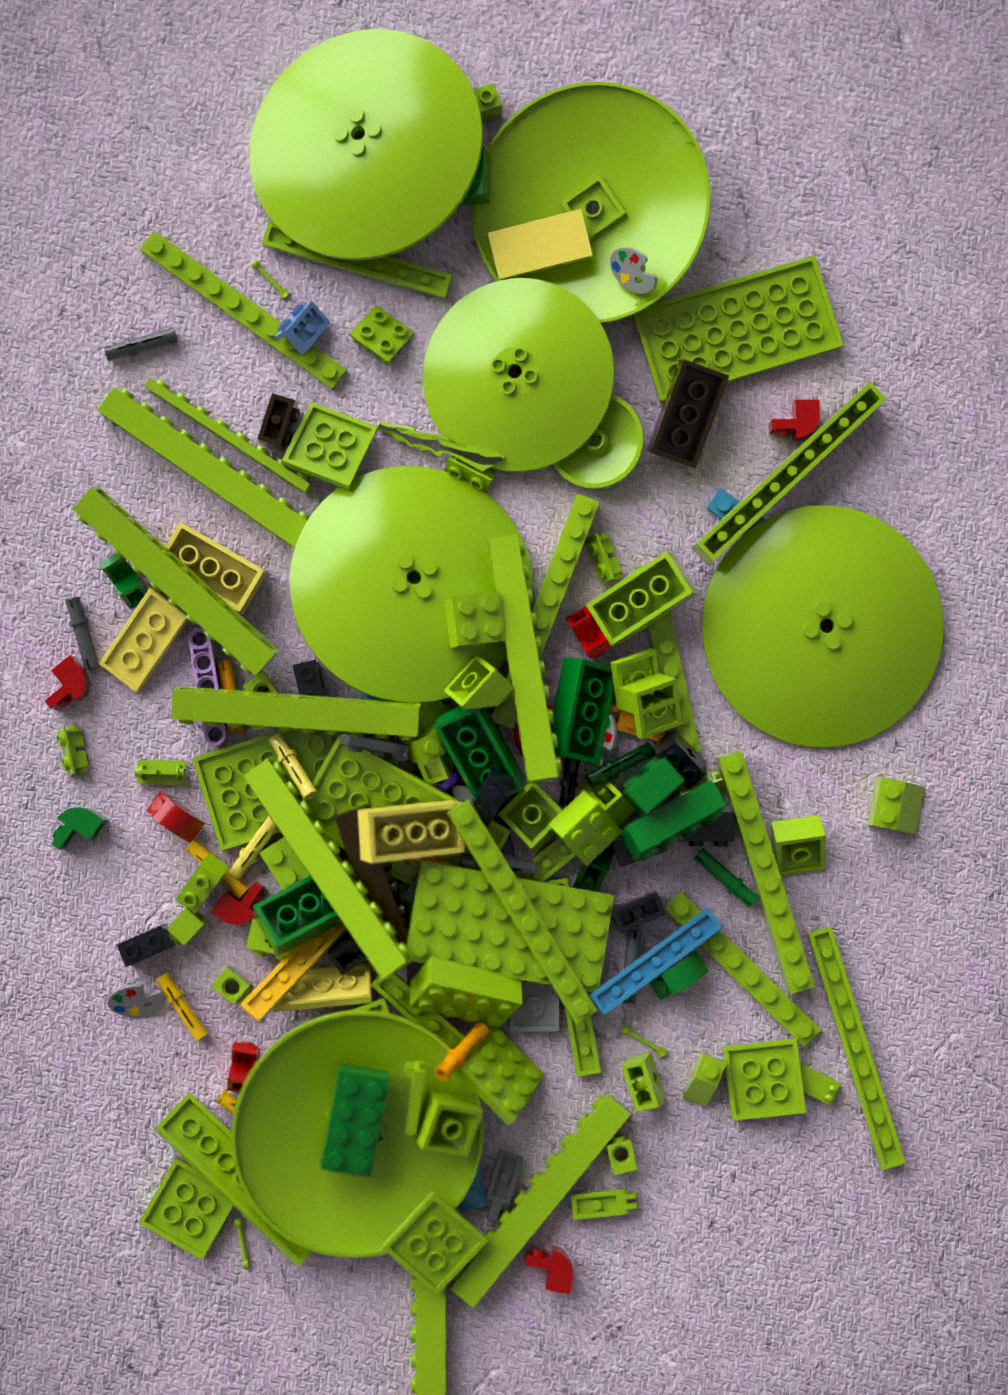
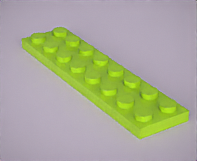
(208, 1149)

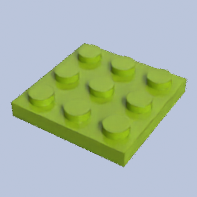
(330, 446)
(501, 1075)
(764, 1079)
(186, 1209)
(434, 1242)

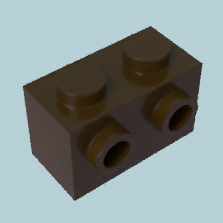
(278, 422)

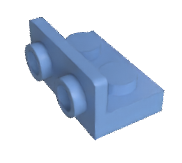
(303, 326)

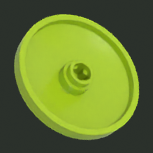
(609, 453)

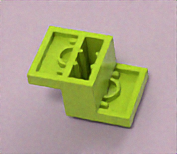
(646, 693)

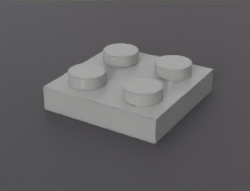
(538, 1009)

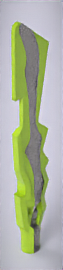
(472, 455)

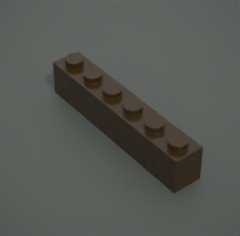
(374, 876)

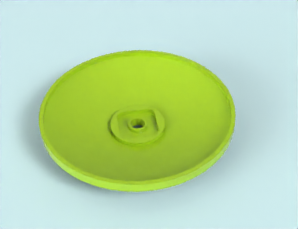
(562, 382)

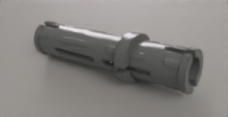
(140, 344)
(82, 633)
(518, 867)
(632, 953)

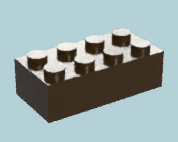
(687, 413)

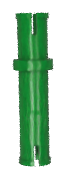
(723, 875)

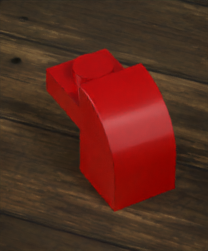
(803, 422)
(588, 633)
(74, 682)
(175, 817)
(238, 911)
(243, 1060)
(558, 1267)

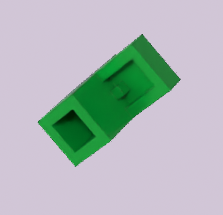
(125, 579)
(80, 820)
(679, 976)

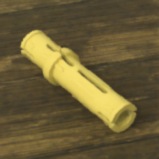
(288, 758)
(250, 853)

